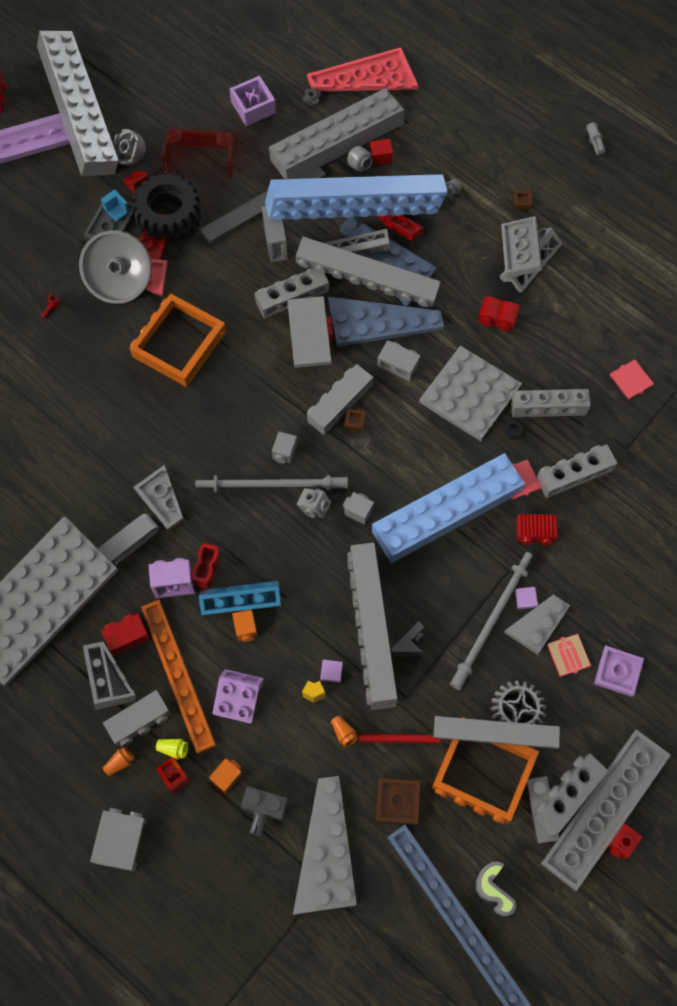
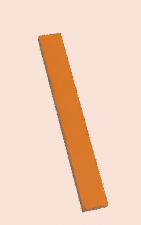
(178, 677)

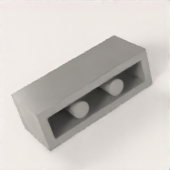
(137, 719)

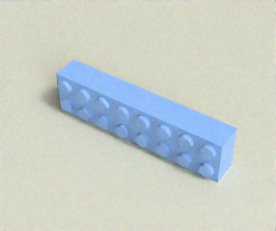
(447, 508)

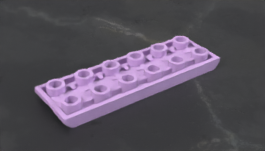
(32, 138)

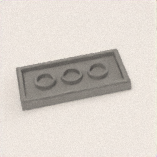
(521, 247)
(309, 332)

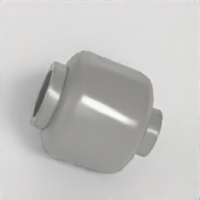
(359, 159)

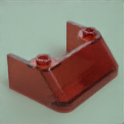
(200, 138)

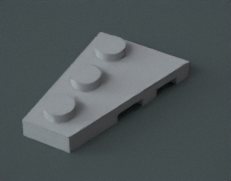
(538, 624)

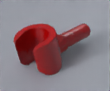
(52, 304)

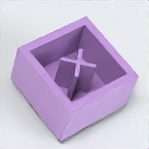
(252, 100)
(171, 578)

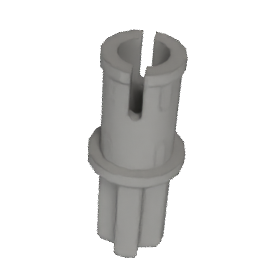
(595, 138)

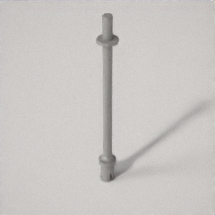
(327, 482)
(465, 668)

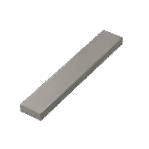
(496, 732)

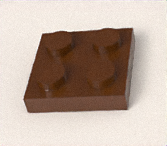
(398, 801)

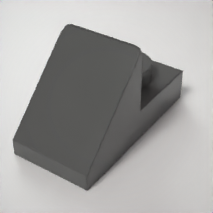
(405, 646)

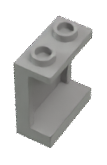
(118, 839)

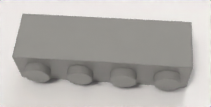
(341, 396)

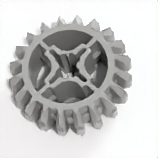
(509, 705)

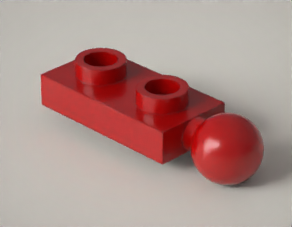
(402, 225)

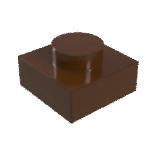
(522, 199)
(354, 419)

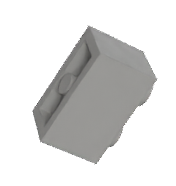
(398, 360)

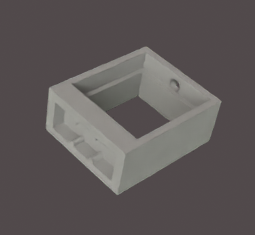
(275, 238)

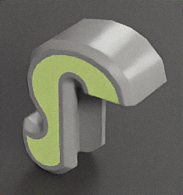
(491, 892)

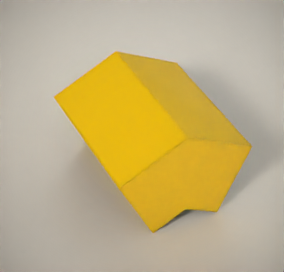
(313, 691)

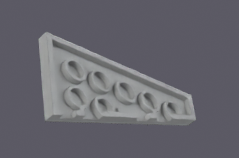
(326, 866)

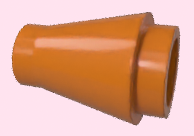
(344, 732)
(119, 761)

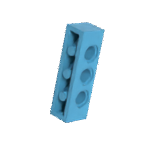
(240, 598)

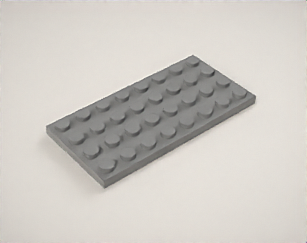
(47, 593)

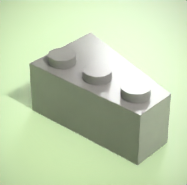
(105, 678)

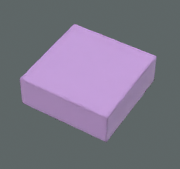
(526, 598)
(331, 671)

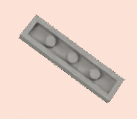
(544, 236)
(366, 248)

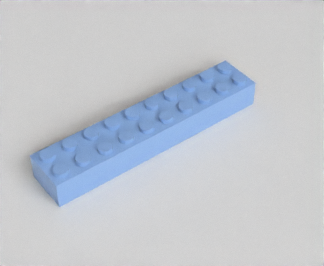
(354, 196)

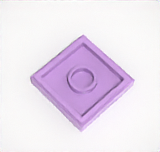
(619, 671)

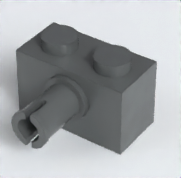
(263, 806)

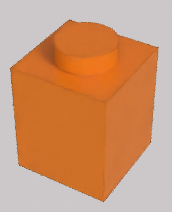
(245, 625)
(226, 775)

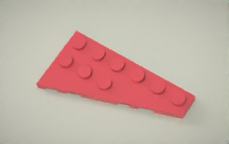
(374, 72)

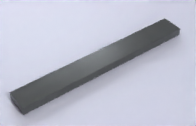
(246, 212)

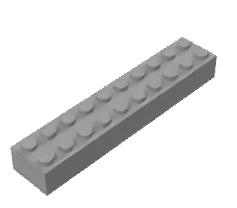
(77, 103)

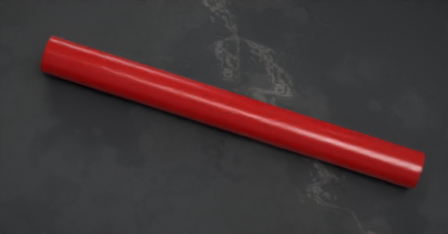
(398, 738)

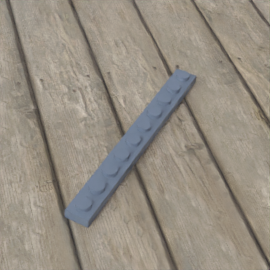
(457, 919)

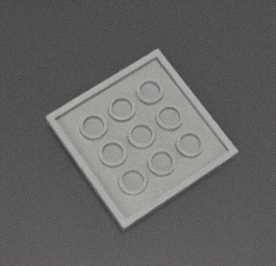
(470, 393)

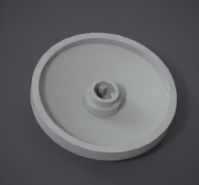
(115, 266)

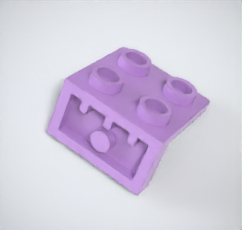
(237, 695)

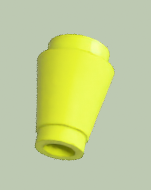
(172, 747)

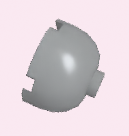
(129, 147)

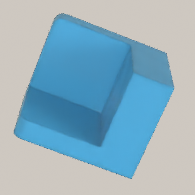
(115, 206)

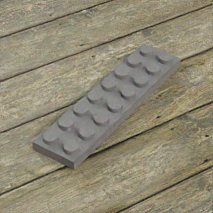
(605, 810)

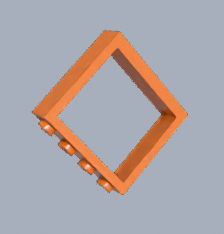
(200, 356)
(479, 806)

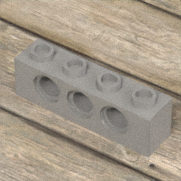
(268, 306)
(550, 403)
(600, 454)
(593, 773)

